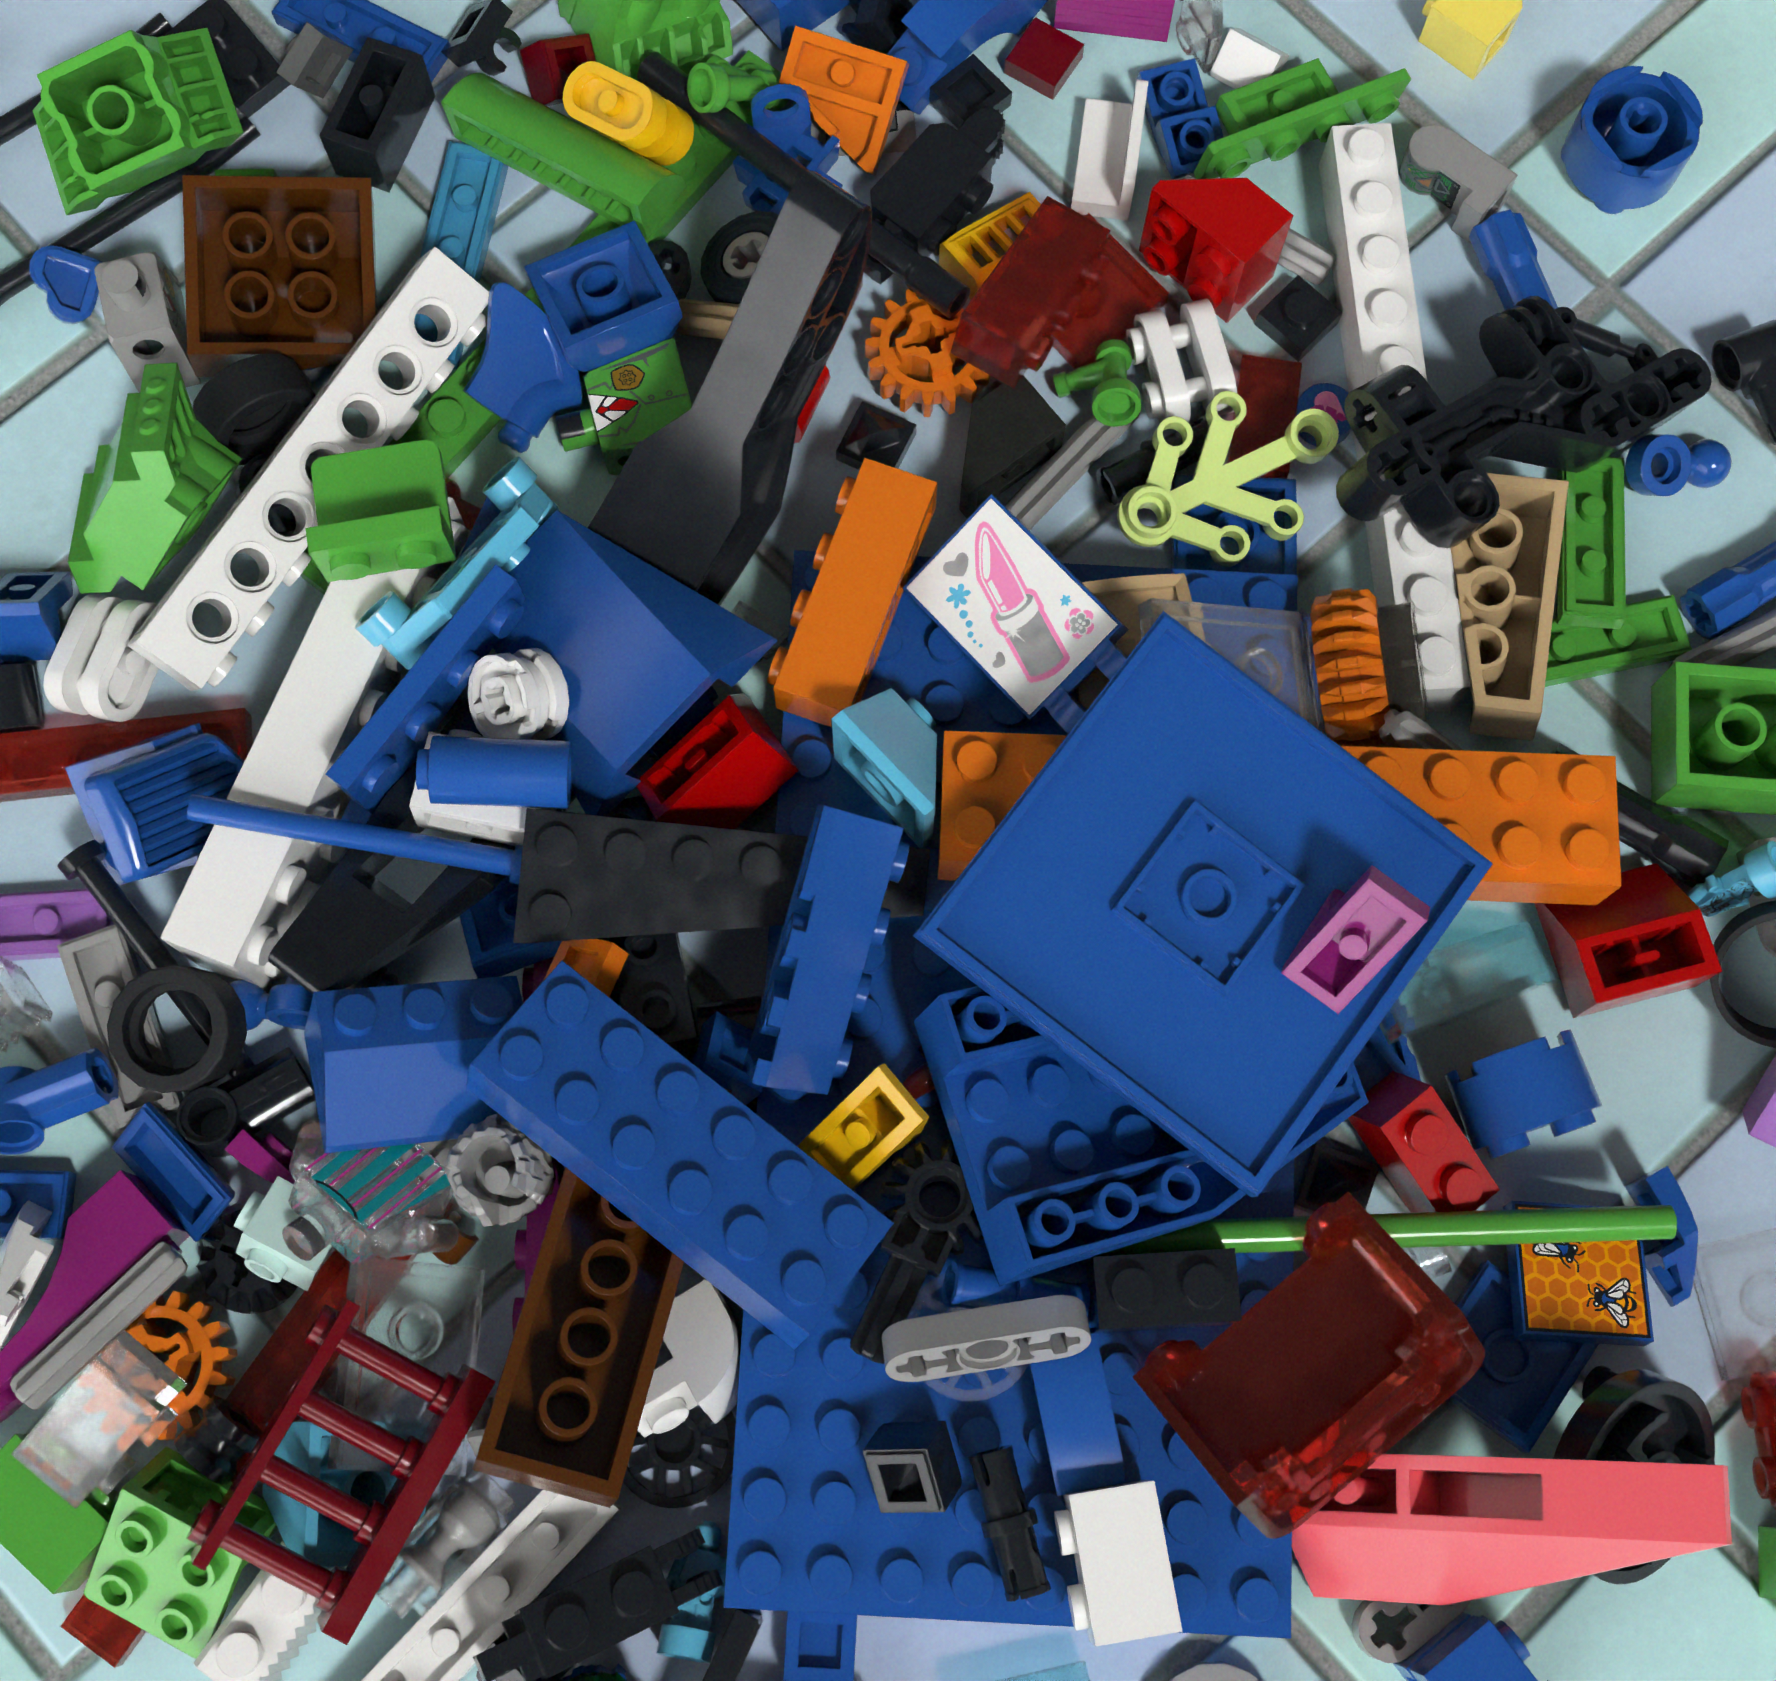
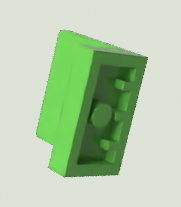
(146, 1559)

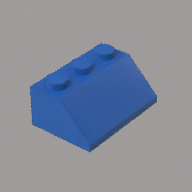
(398, 1059)

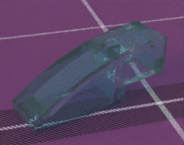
(1468, 979)

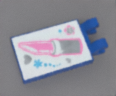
(1019, 613)

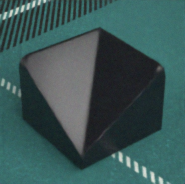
(913, 1467)

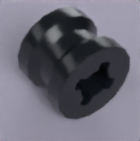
(218, 1440)

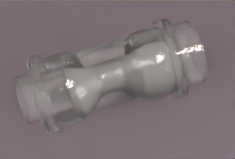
(468, 1518)

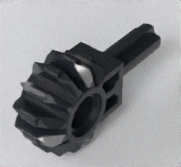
(915, 1244)

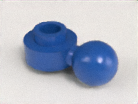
(1701, 464)
(283, 1005)

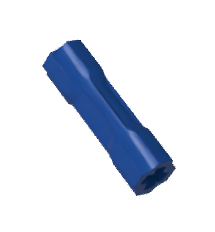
(1510, 258)
(1731, 593)

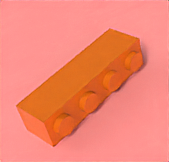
(855, 593)

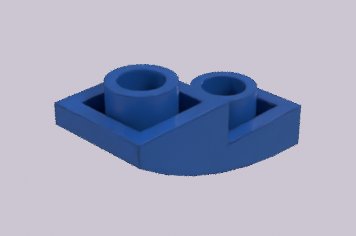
(1180, 115)
(1078, 1421)

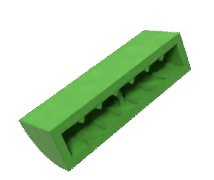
(561, 153)

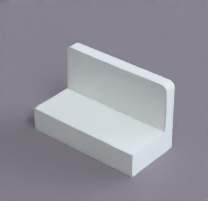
(1109, 156)

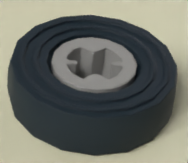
(734, 254)

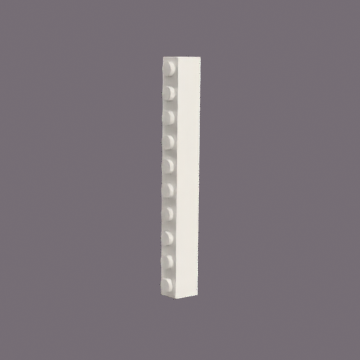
(1377, 335)

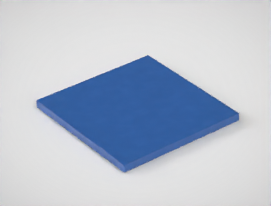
(1165, 882)

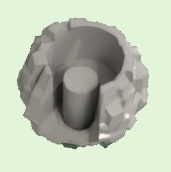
(498, 1172)

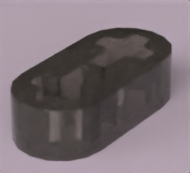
(1403, 659)

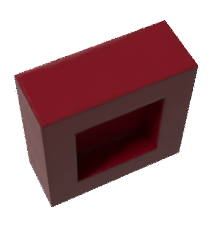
(1044, 58)

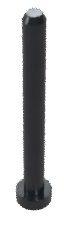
(87, 865)

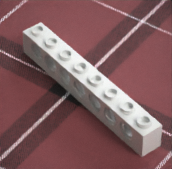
(430, 288)

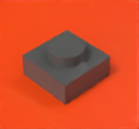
(314, 60)

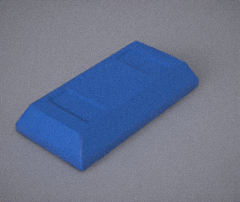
(173, 1170)

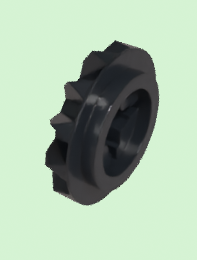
(223, 1277)

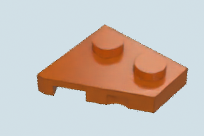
(848, 91)

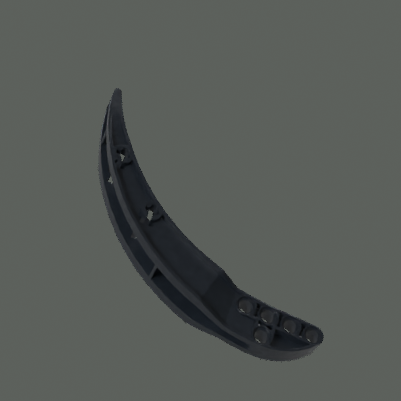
(684, 502)

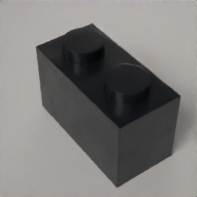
(378, 114)
(1163, 1290)

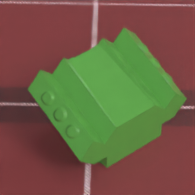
(633, 29)
(132, 114)
(147, 487)

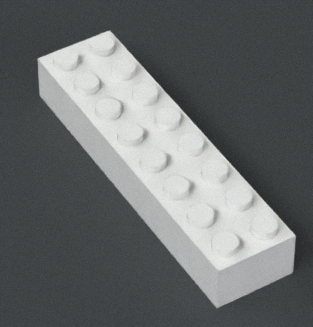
(258, 883)

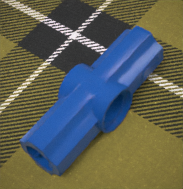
(51, 1095)

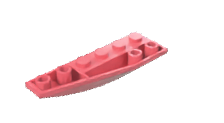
(1504, 1525)

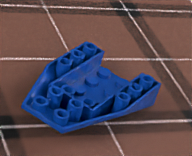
(1057, 1154)

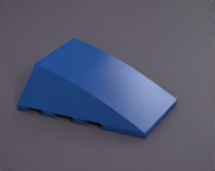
(628, 646)

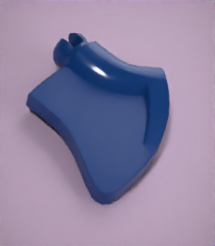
(522, 369)

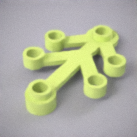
(1218, 483)

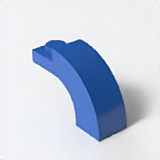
(947, 32)

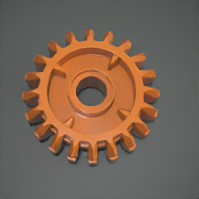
(1350, 666)

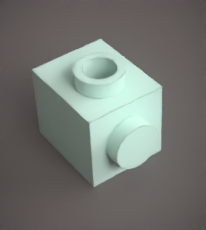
(263, 1241)

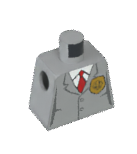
(141, 304)

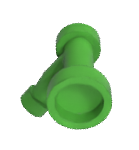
(717, 82)
(1115, 398)

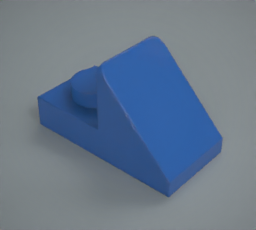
(31, 615)

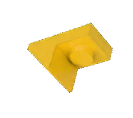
(866, 1128)

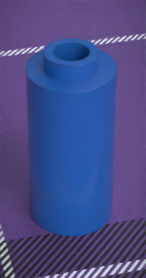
(496, 772)

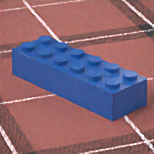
(677, 1154)

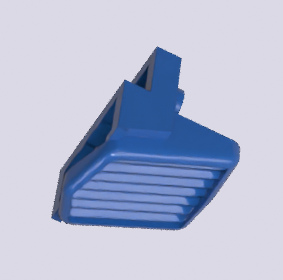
(142, 795)

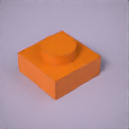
(594, 960)

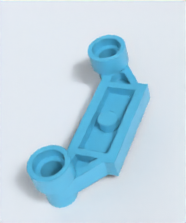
(522, 511)

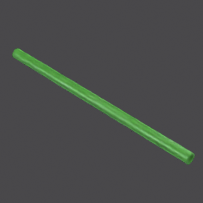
(1430, 1229)

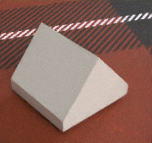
(1246, 59)

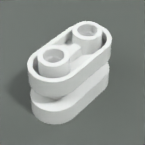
(1154, 347)
(93, 664)

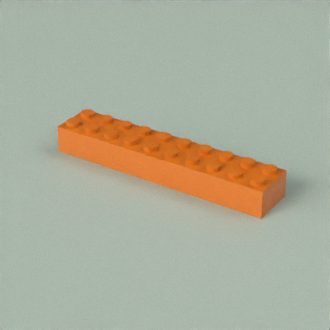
(1533, 815)

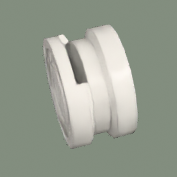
(517, 695)

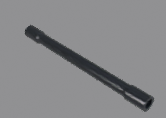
(917, 271)

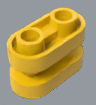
(628, 113)

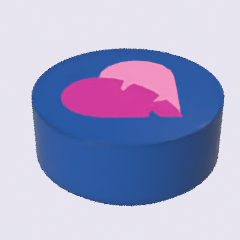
(1329, 399)

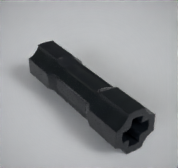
(1670, 840)

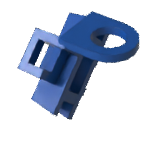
(791, 133)

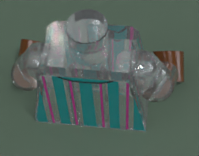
(371, 1203)

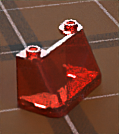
(1316, 1372)

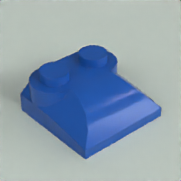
(605, 298)

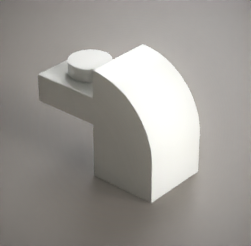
(704, 1362)

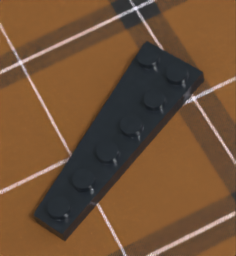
(657, 877)

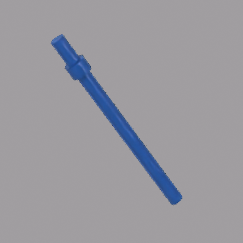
(356, 835)

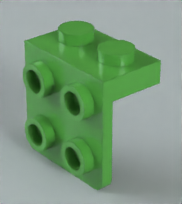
(380, 511)

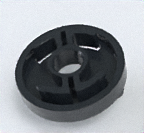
(1637, 1420)

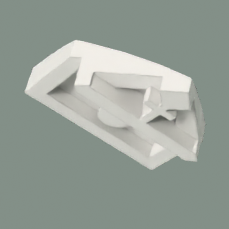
(21, 1263)

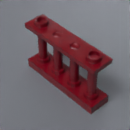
(377, 1527)

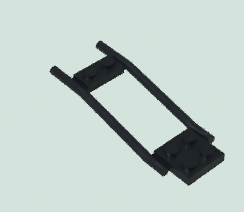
(251, 83)

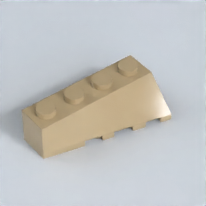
(1507, 603)

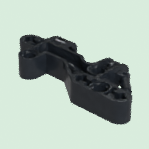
(1539, 411)

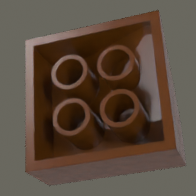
(277, 268)

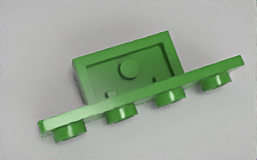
(1289, 110)

